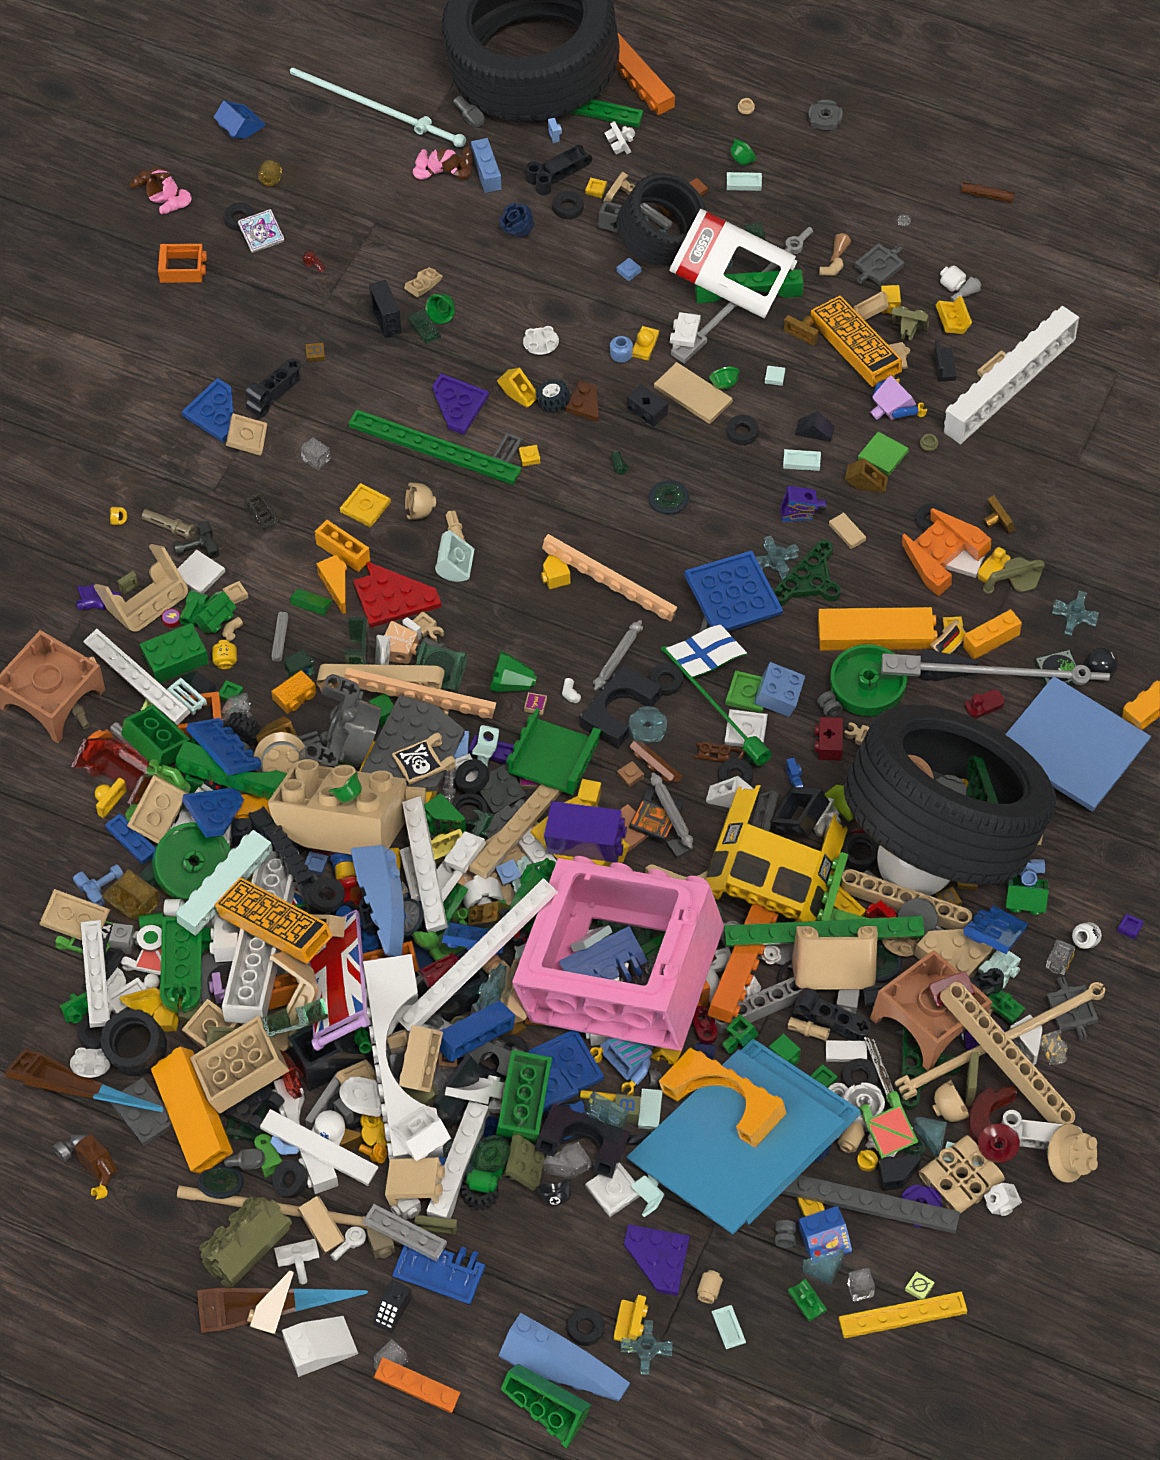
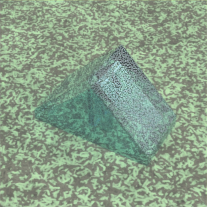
(931, 1132)
(824, 1266)

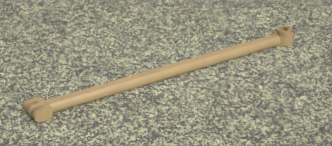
(911, 1085)

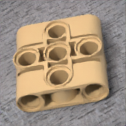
(980, 1177)

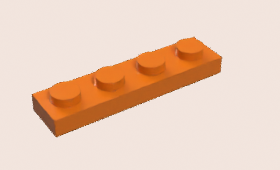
(416, 1385)

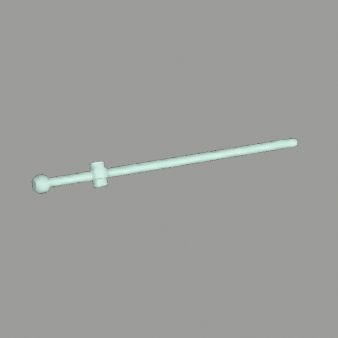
(421, 125)

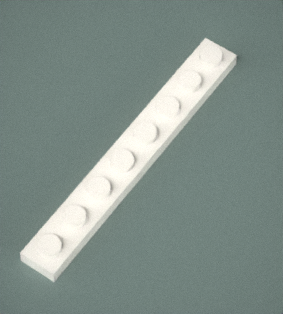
(137, 677)
(425, 864)

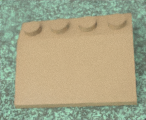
(238, 1065)

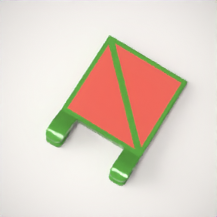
(890, 1128)

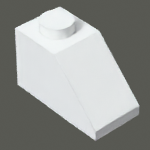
(723, 792)
(1030, 1041)

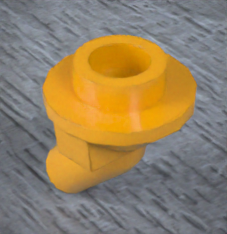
(377, 1154)

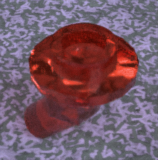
(310, 258)

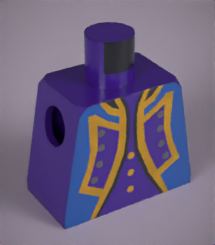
(800, 504)

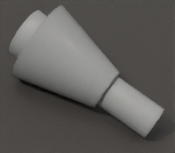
(970, 287)

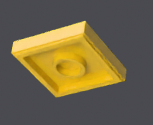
(365, 505)

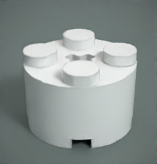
(482, 891)
(866, 1094)

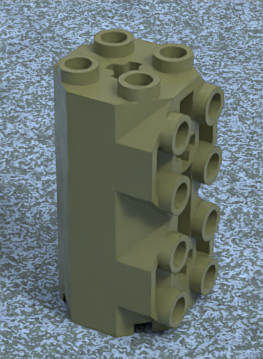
(247, 1239)

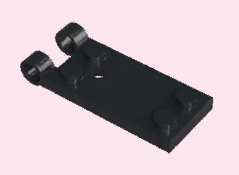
(247, 1111)

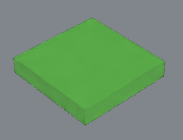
(883, 453)
(744, 691)

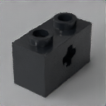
(647, 405)

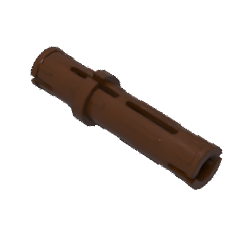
(988, 192)

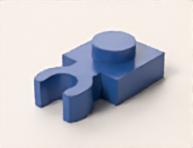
(794, 772)

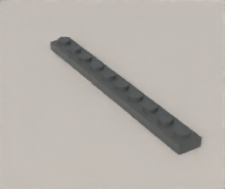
(874, 1203)

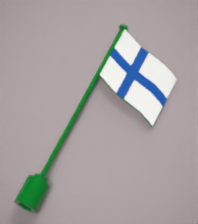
(704, 654)

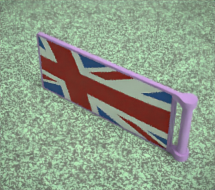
(341, 983)

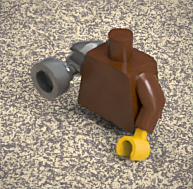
(91, 1156)

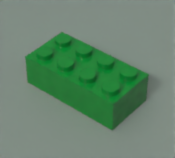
(524, 1095)

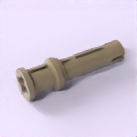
(176, 526)

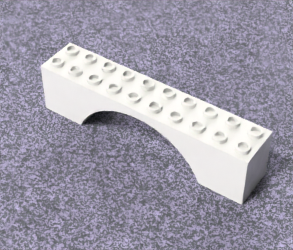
(390, 993)

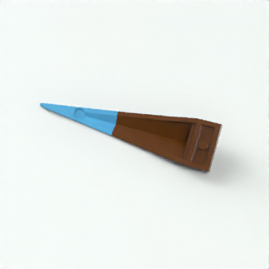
(46, 1073)
(229, 1307)

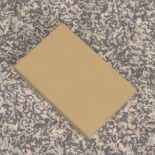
(157, 809)
(67, 912)

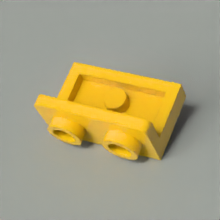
(954, 316)
(629, 1319)

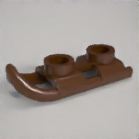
(722, 750)

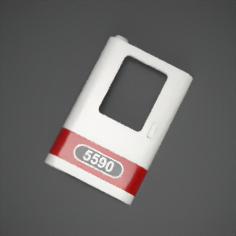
(708, 252)

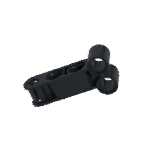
(556, 168)
(272, 387)
(809, 1008)

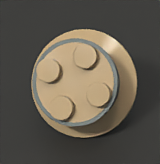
(278, 752)

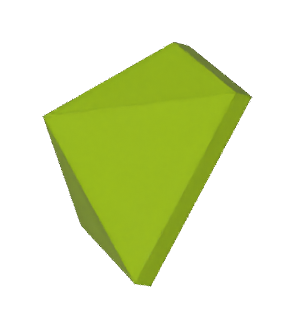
(840, 803)

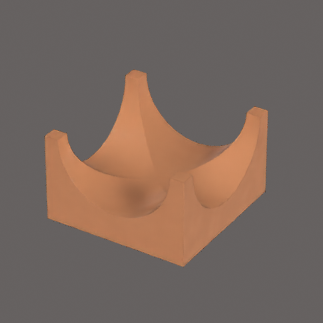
(49, 681)
(910, 1003)

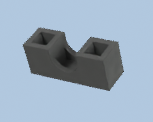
(499, 1048)

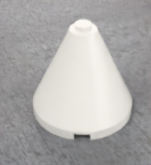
(903, 874)

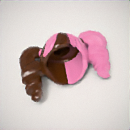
(444, 160)
(162, 189)

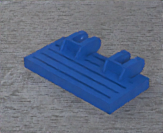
(224, 746)
(995, 929)
(606, 955)
(441, 1275)

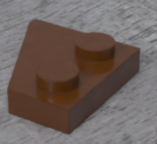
(584, 402)

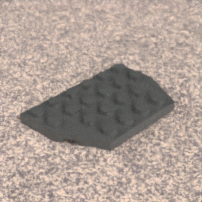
(410, 724)

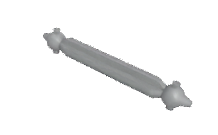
(618, 654)
(672, 810)

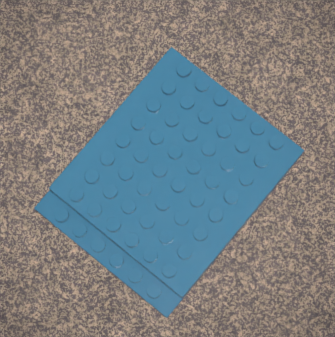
(718, 1173)

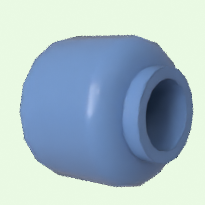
(621, 349)

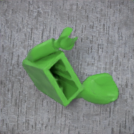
(167, 773)
(434, 944)

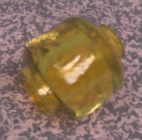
(269, 172)

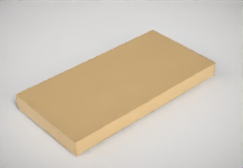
(693, 393)

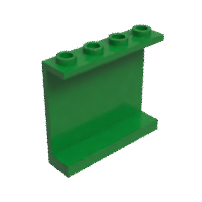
(552, 754)

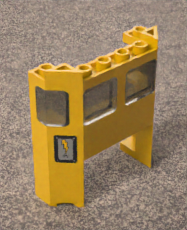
(770, 867)

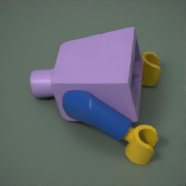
(894, 400)

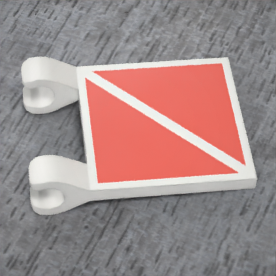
(146, 962)

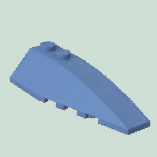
(380, 877)
(559, 1360)

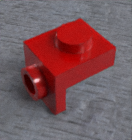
(880, 910)

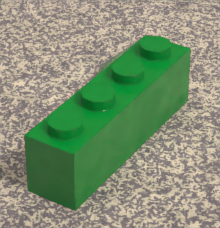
(547, 1403)

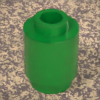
(482, 1181)

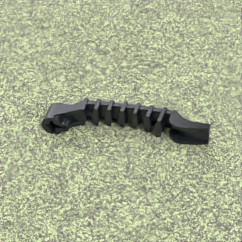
(289, 855)
(984, 982)

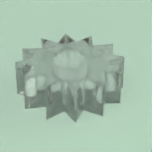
(904, 220)

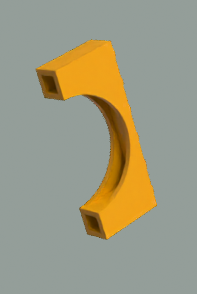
(698, 1071)

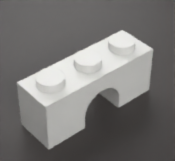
(223, 939)

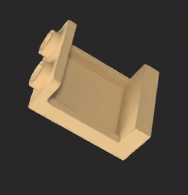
(414, 1179)

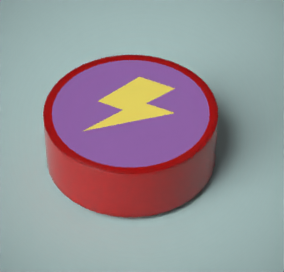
(171, 618)

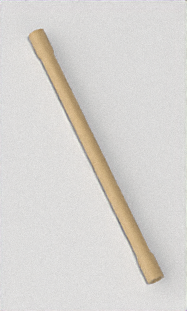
(196, 1194)

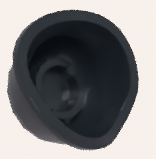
(1101, 661)
(555, 1193)

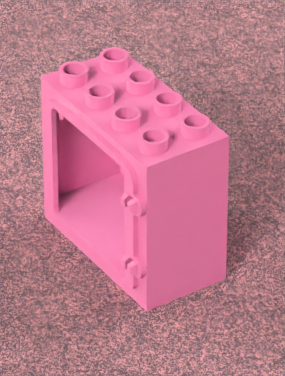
(611, 1008)

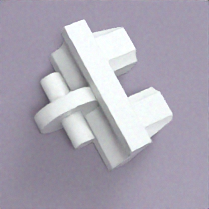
(622, 136)
(824, 820)

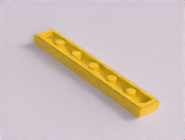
(902, 1315)

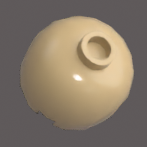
(419, 501)
(949, 1103)

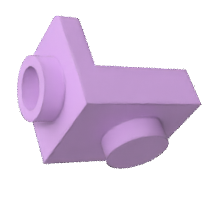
(216, 988)

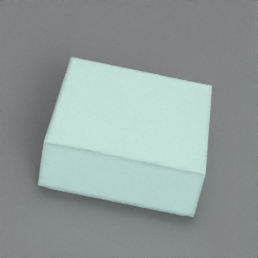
(775, 375)

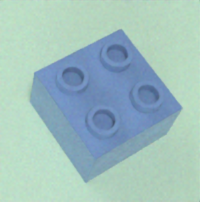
(779, 689)

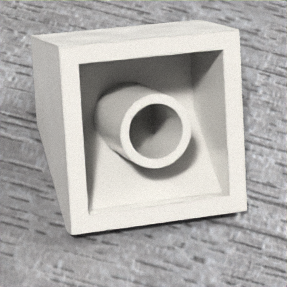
(421, 1132)

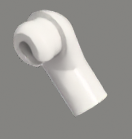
(569, 693)

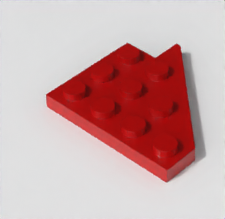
(392, 596)

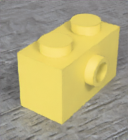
(443, 844)

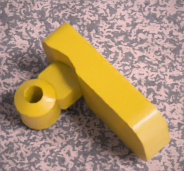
(992, 564)

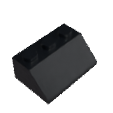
(451, 1108)

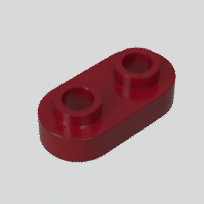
(704, 1026)

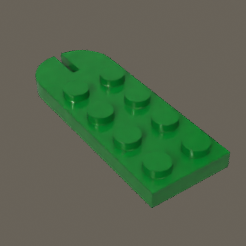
(180, 966)

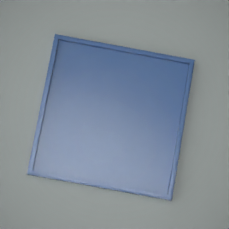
(1077, 742)

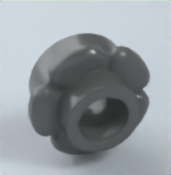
(653, 1077)

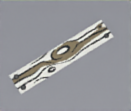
(879, 1065)

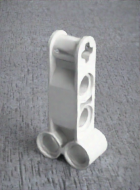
(1030, 1133)

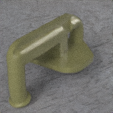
(1021, 573)

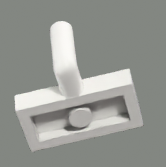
(296, 1254)

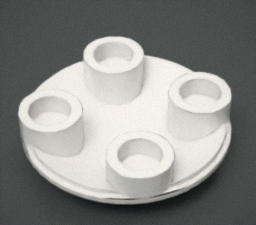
(540, 340)
(89, 1062)

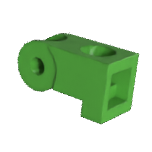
(273, 1158)

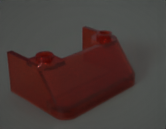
(115, 761)

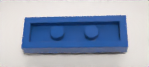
(130, 839)

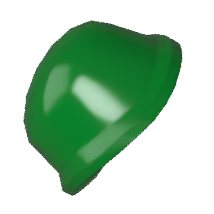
(742, 153)
(440, 308)
(724, 377)
(349, 790)

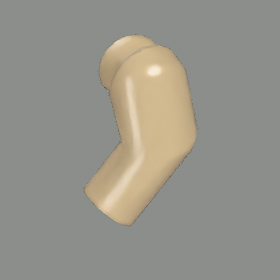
(833, 269)
(230, 627)

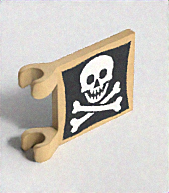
(421, 761)

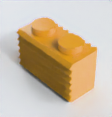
(294, 692)

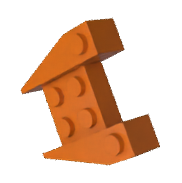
(941, 545)

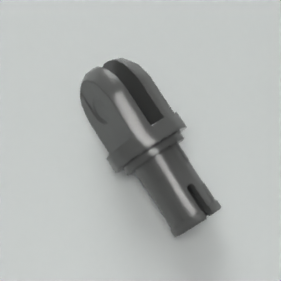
(470, 112)
(246, 1159)

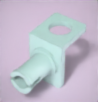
(485, 748)
(649, 1191)

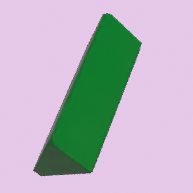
(310, 601)

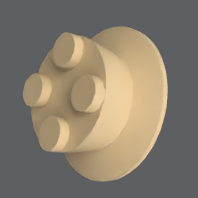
(1071, 1153)

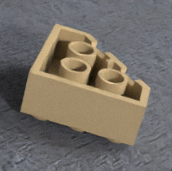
(956, 949)

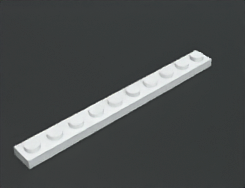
(478, 955)

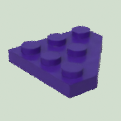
(458, 402)
(659, 1256)

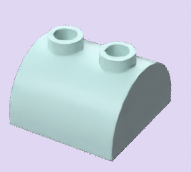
(454, 558)

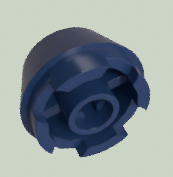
(517, 220)

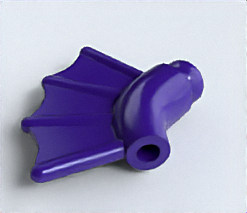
(90, 598)

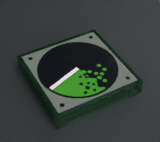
(1059, 660)

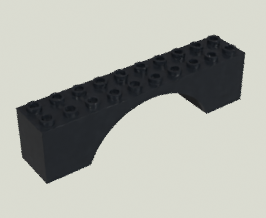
(343, 1052)

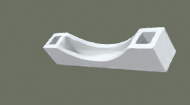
(463, 1146)
(320, 1175)

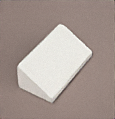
(382, 650)

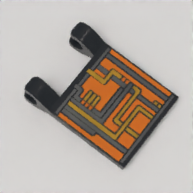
(652, 818)

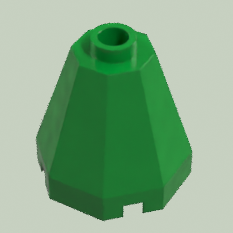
(511, 674)

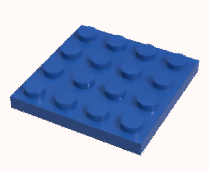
(733, 591)

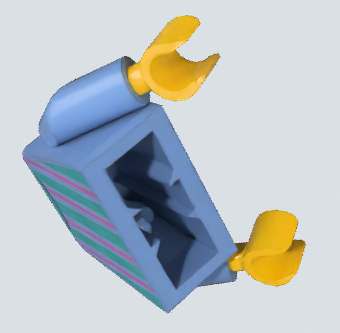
(627, 1057)

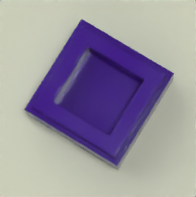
(1130, 926)

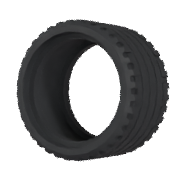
(639, 235)

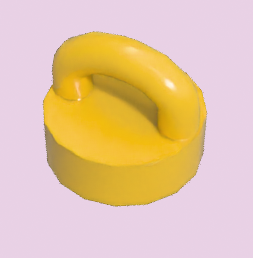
(114, 516)
(867, 1160)

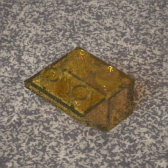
(132, 895)

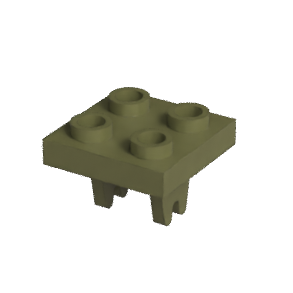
(910, 321)
(524, 1162)

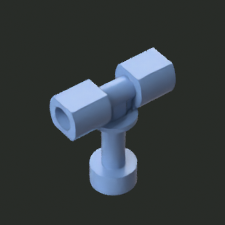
(1029, 875)
(93, 887)

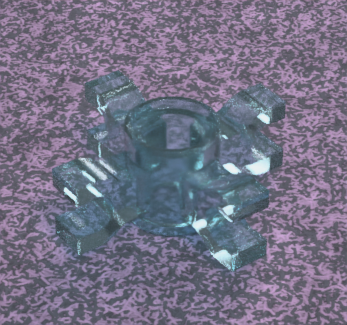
(777, 551)
(1075, 613)
(662, 1348)

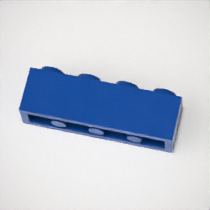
(476, 1030)

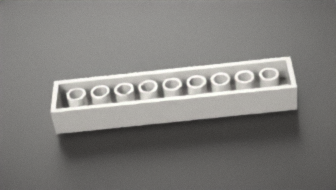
(1011, 374)
(252, 969)

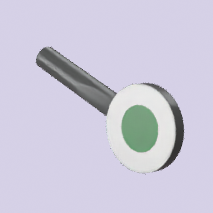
(150, 938)

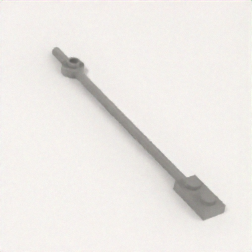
(683, 353)
(911, 666)

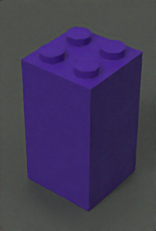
(585, 831)

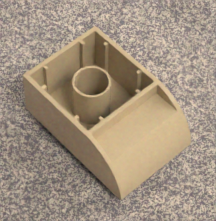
(324, 823)

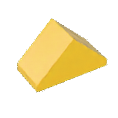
(144, 1000)

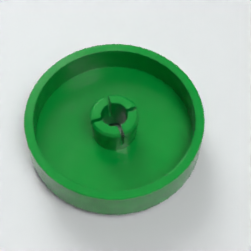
(851, 681)
(172, 854)

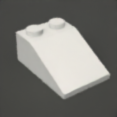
(318, 1344)

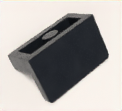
(944, 363)

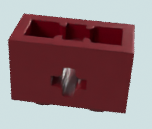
(830, 738)

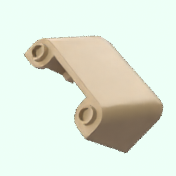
(835, 960)

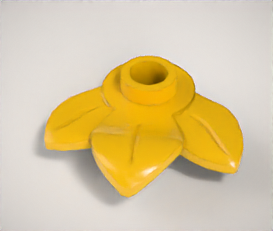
(373, 1131)

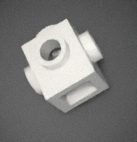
(1002, 1199)

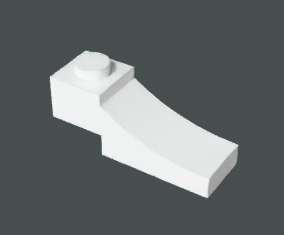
(479, 1091)

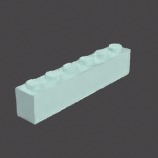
(240, 863)

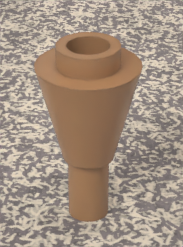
(841, 243)

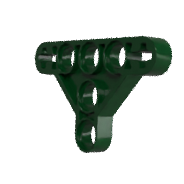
(804, 585)
(979, 783)
(914, 1071)

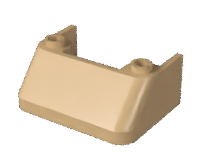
(151, 602)
(306, 992)

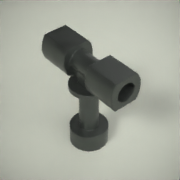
(204, 540)

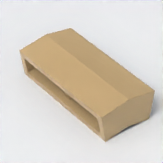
(321, 1224)

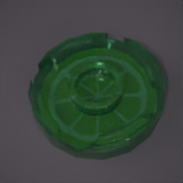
(491, 1154)

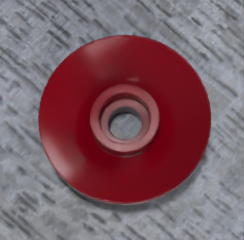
(1001, 1135)

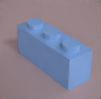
(486, 165)

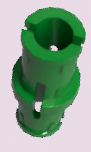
(362, 1038)

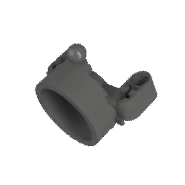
(350, 729)

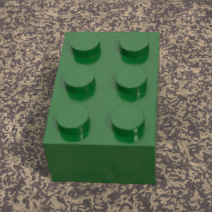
(174, 653)
(154, 735)

